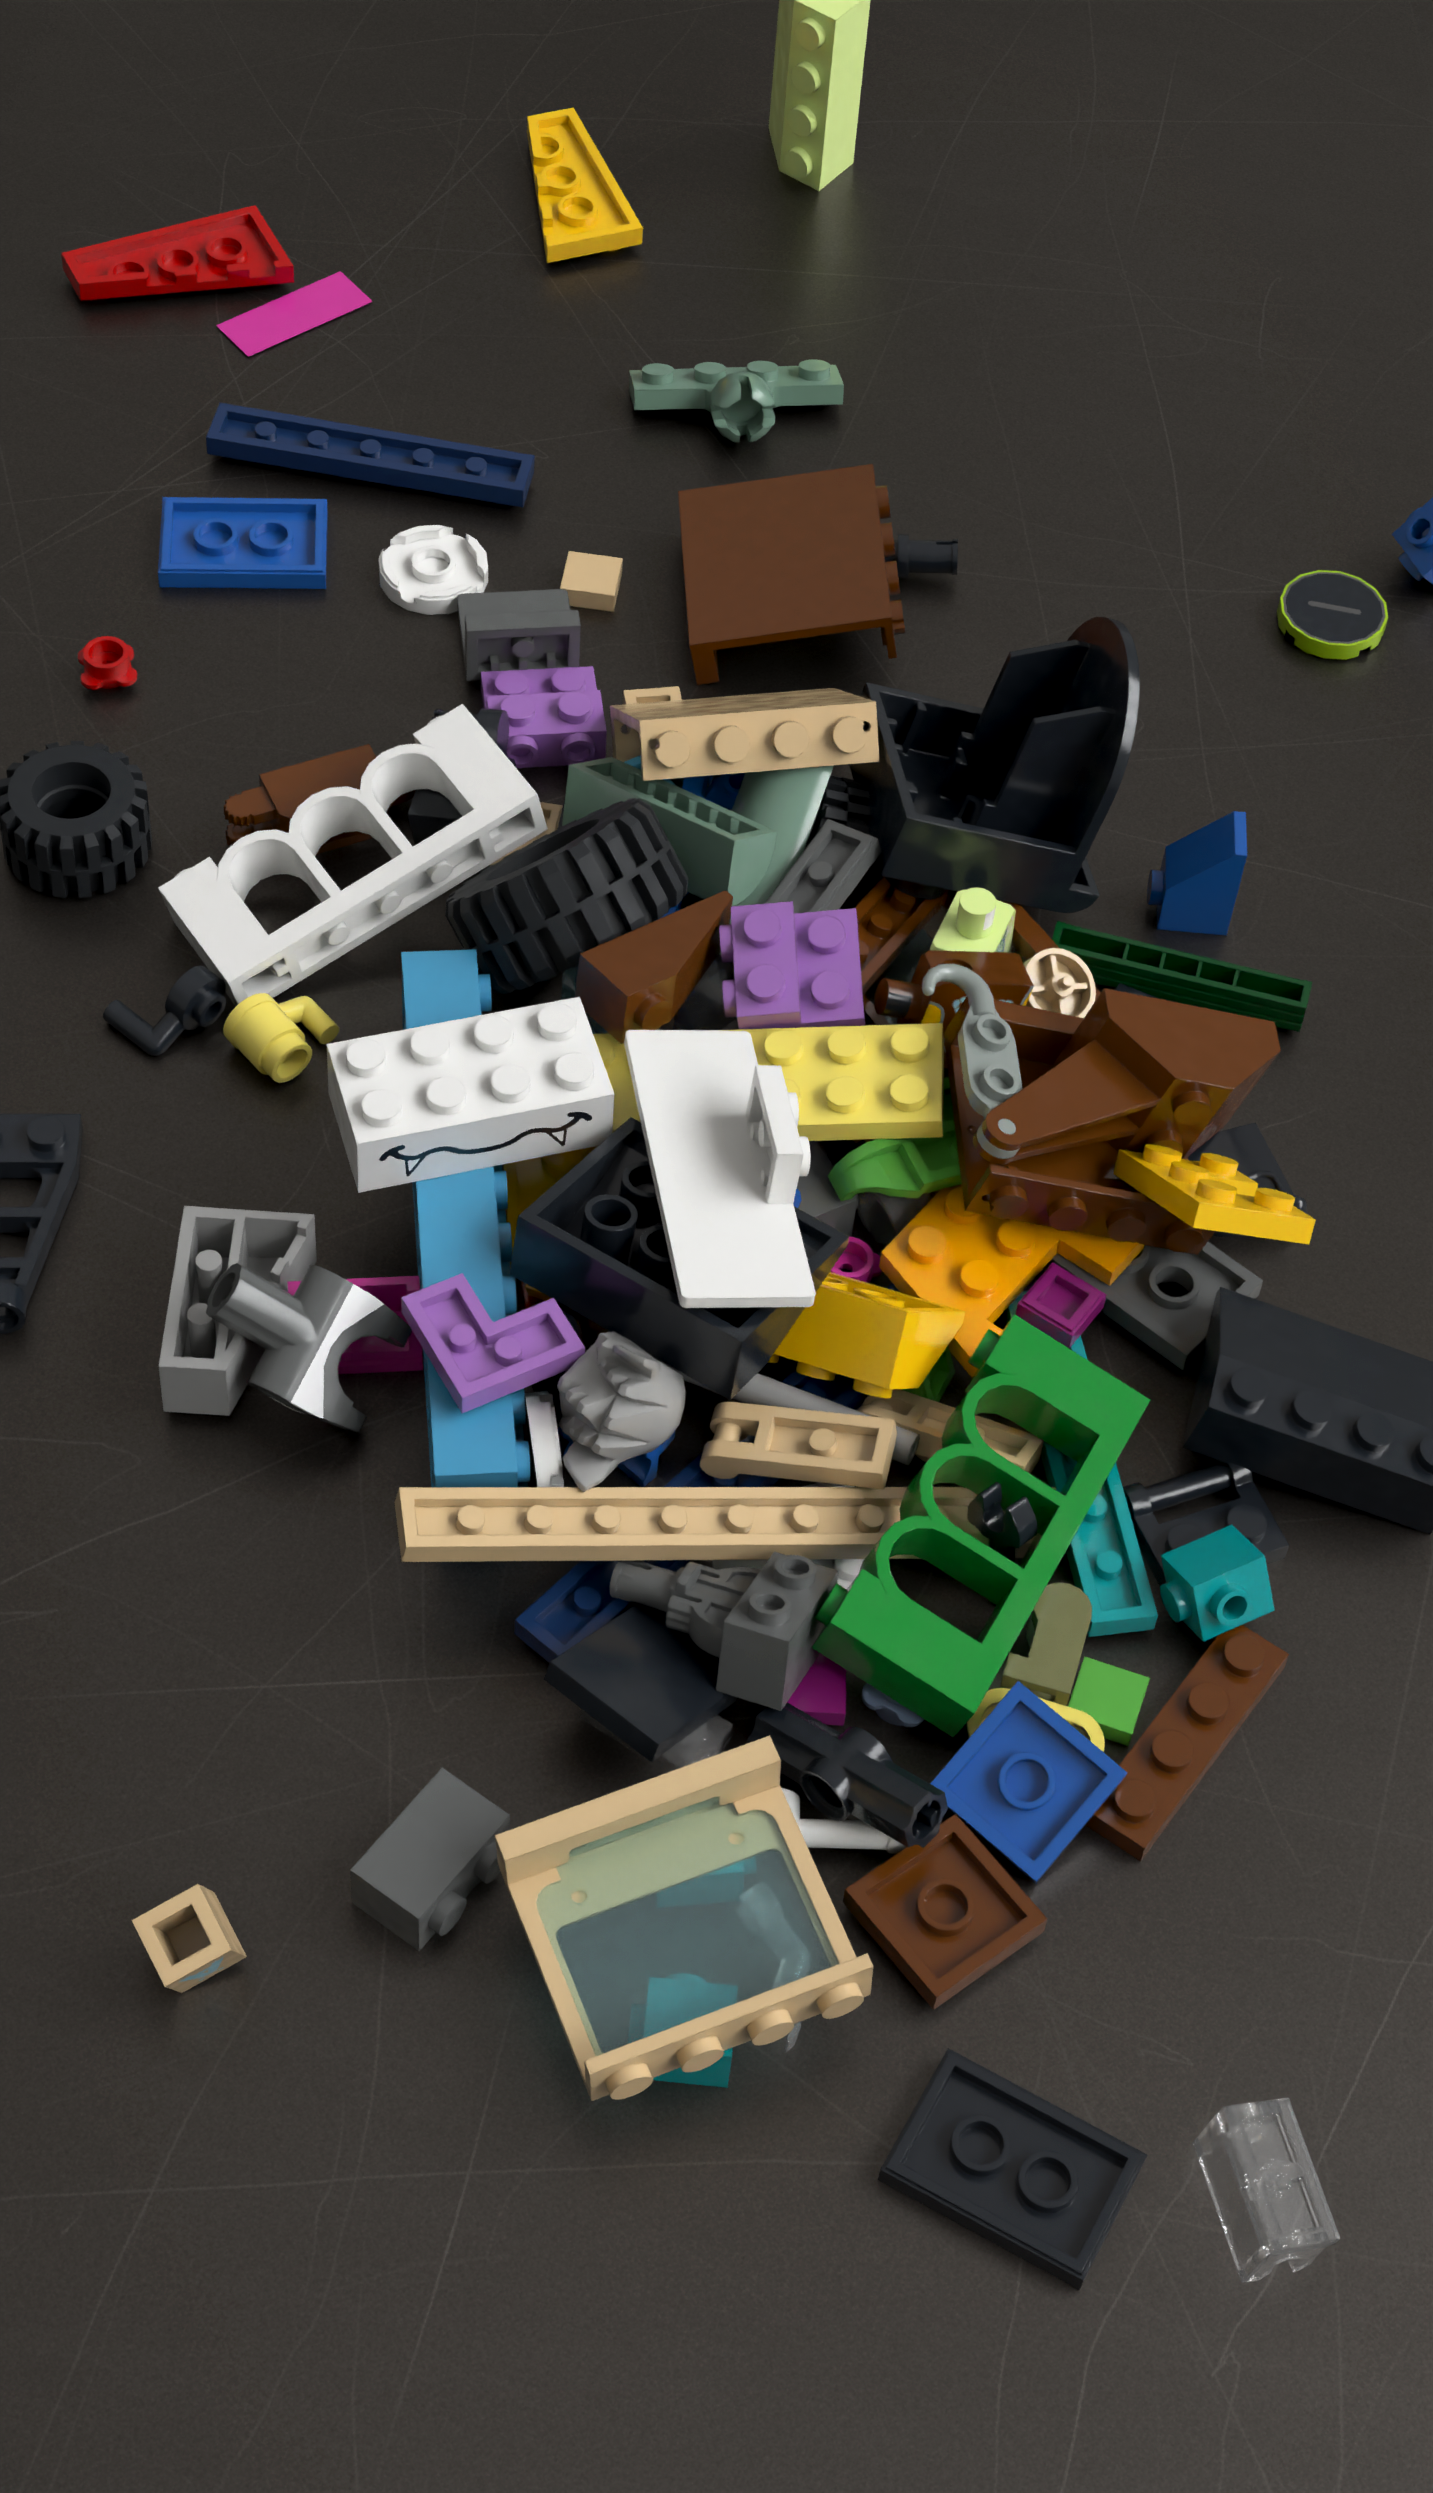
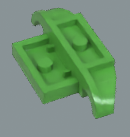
(901, 1165)

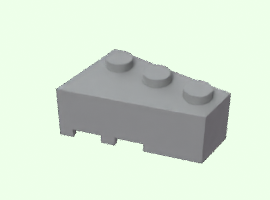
(200, 1359)

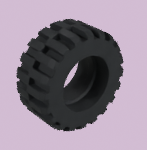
(567, 895)

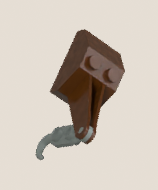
(1126, 1077)

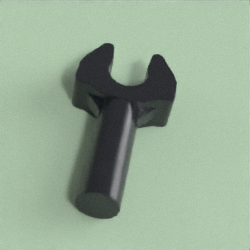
(1003, 1529)

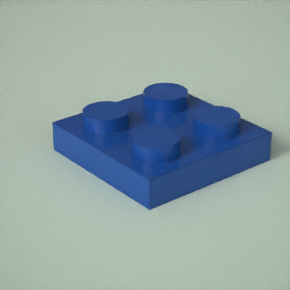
(1027, 1781)

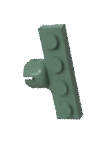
(737, 396)

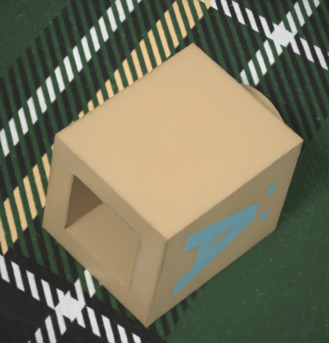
(189, 1938)

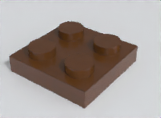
(944, 1912)

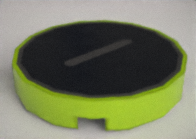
(1332, 614)

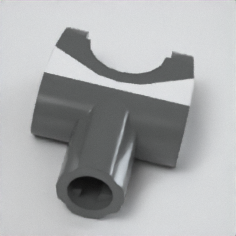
(304, 1336)

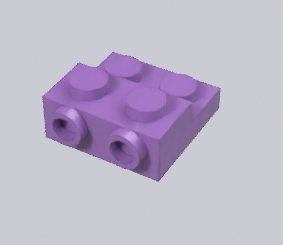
(551, 714)
(792, 967)

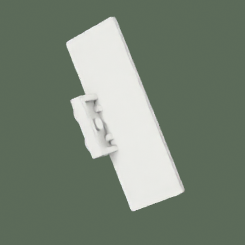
(723, 1167)

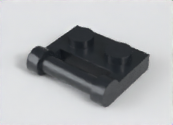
(1244, 1511)

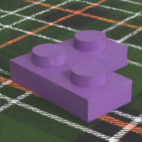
(484, 1357)

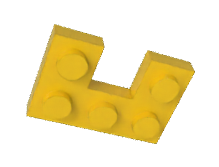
(1213, 1194)

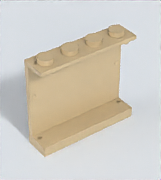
(746, 733)

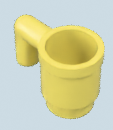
(270, 1037)

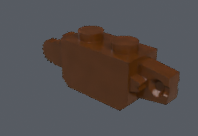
(288, 787)

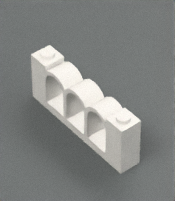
(448, 757)

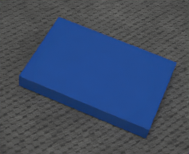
(243, 543)

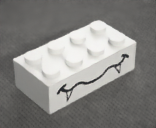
(469, 1094)

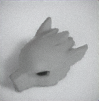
(616, 1407)

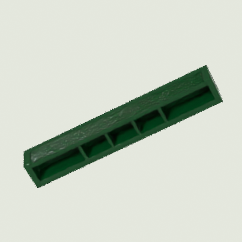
(1187, 976)

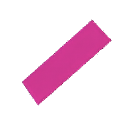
(294, 313)

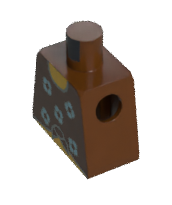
(906, 1002)

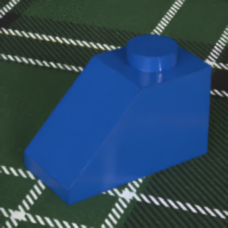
(1201, 878)

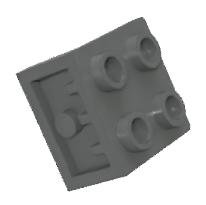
(518, 631)

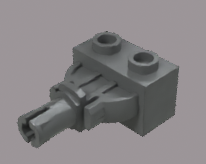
(745, 1616)

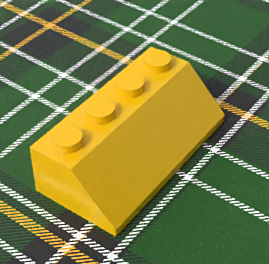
(869, 1336)

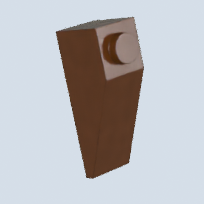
(653, 969)

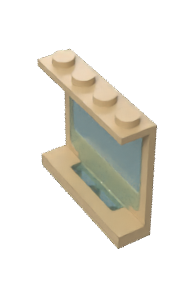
(680, 1920)

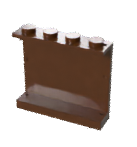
(787, 562)
(1063, 1187)

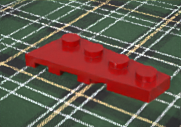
(185, 257)

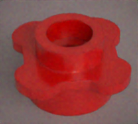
(107, 663)

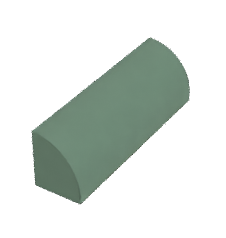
(787, 804)
(711, 842)

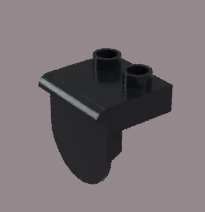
(1010, 788)

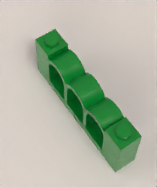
(903, 1645)

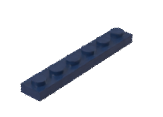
(370, 454)

